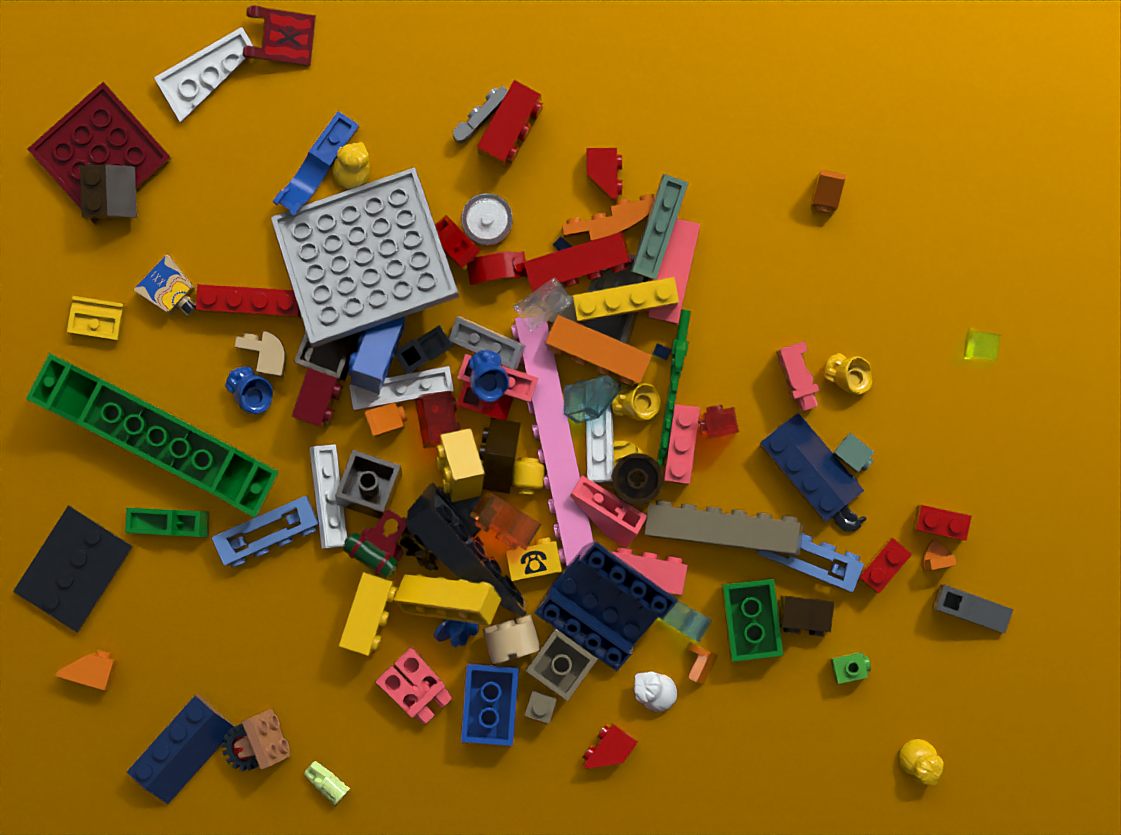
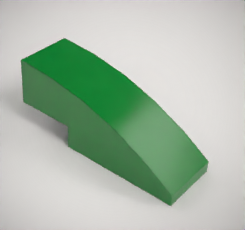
(167, 522)

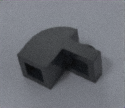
(423, 350)

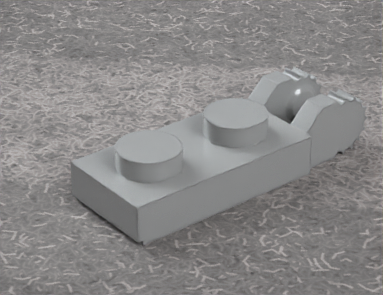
(479, 116)

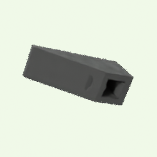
(972, 608)

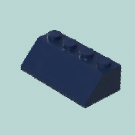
(811, 467)
(181, 749)

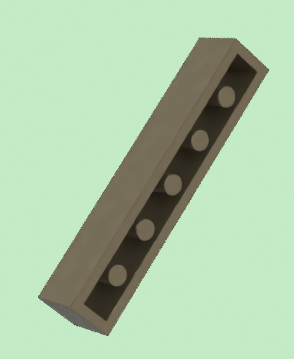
(724, 529)

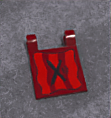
(285, 36)

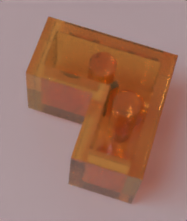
(511, 524)

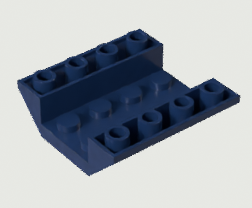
(603, 604)

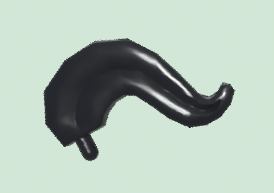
(847, 519)

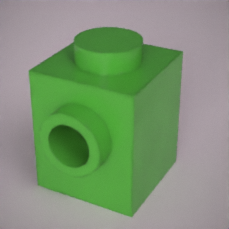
(850, 667)

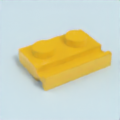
(95, 318)

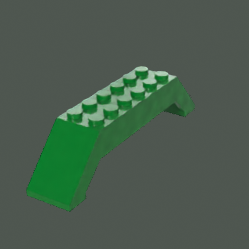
(153, 434)

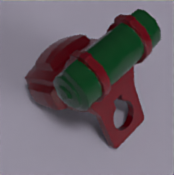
(376, 549)

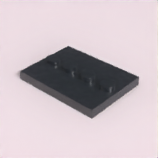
(73, 568)

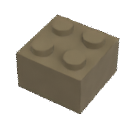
(561, 664)

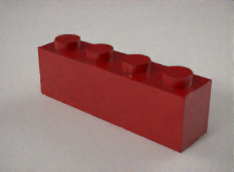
(580, 261)
(247, 301)

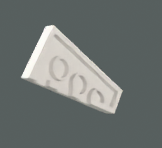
(201, 73)

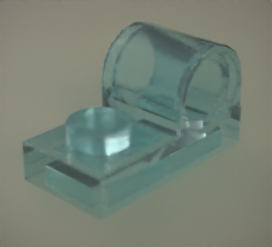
(687, 621)

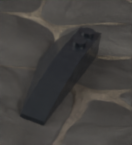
(446, 535)

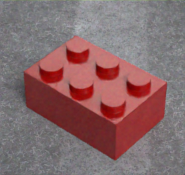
(510, 124)

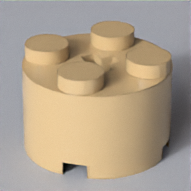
(511, 639)

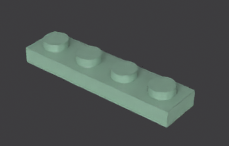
(659, 226)

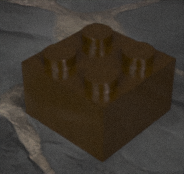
(368, 484)

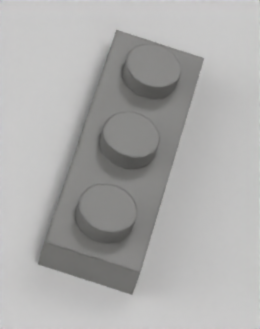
(478, 338)

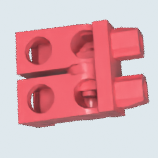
(797, 376)
(415, 694)

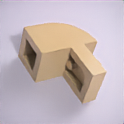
(272, 352)

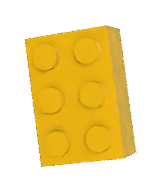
(368, 614)

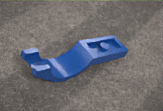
(317, 163)

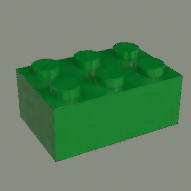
(752, 620)

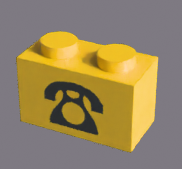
(535, 560)

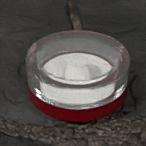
(487, 219)

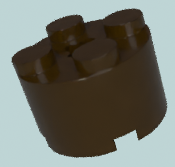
(647, 468)

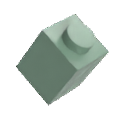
(854, 453)

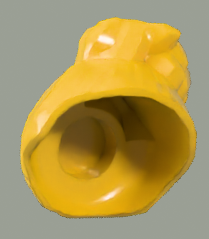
(352, 166)
(849, 373)
(637, 401)
(921, 761)

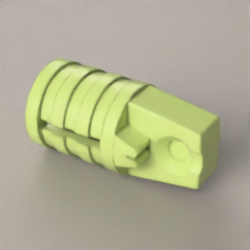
(326, 782)

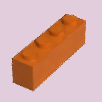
(596, 348)

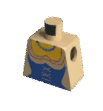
(168, 287)

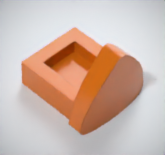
(937, 557)
(702, 664)

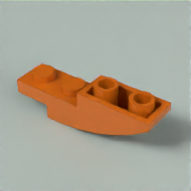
(623, 217)

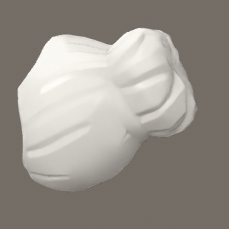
(655, 691)

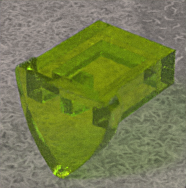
(981, 345)

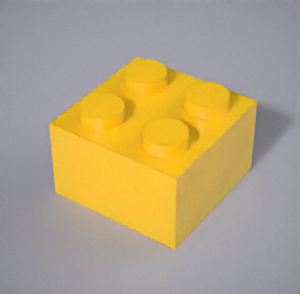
(460, 465)

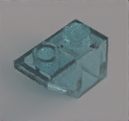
(589, 398)

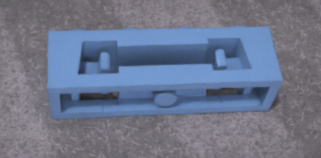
(228, 548)
(849, 573)

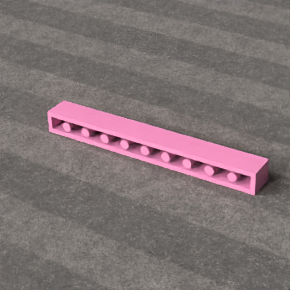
(556, 440)

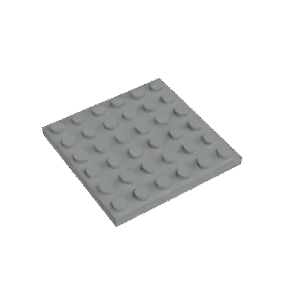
(364, 257)

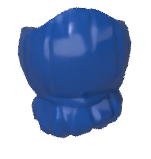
(488, 377)
(250, 391)

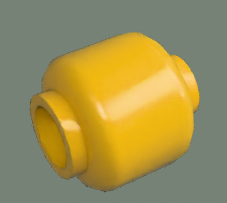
(528, 475)

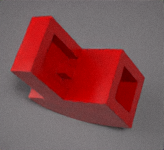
(455, 242)
(497, 267)

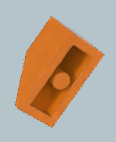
(827, 191)
(386, 419)
(91, 670)

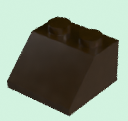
(108, 192)

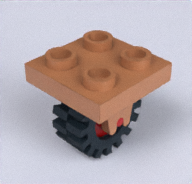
(256, 742)

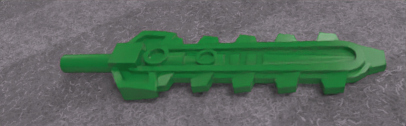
(679, 350)

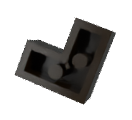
(499, 454)
(806, 614)

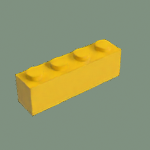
(625, 299)
(447, 599)

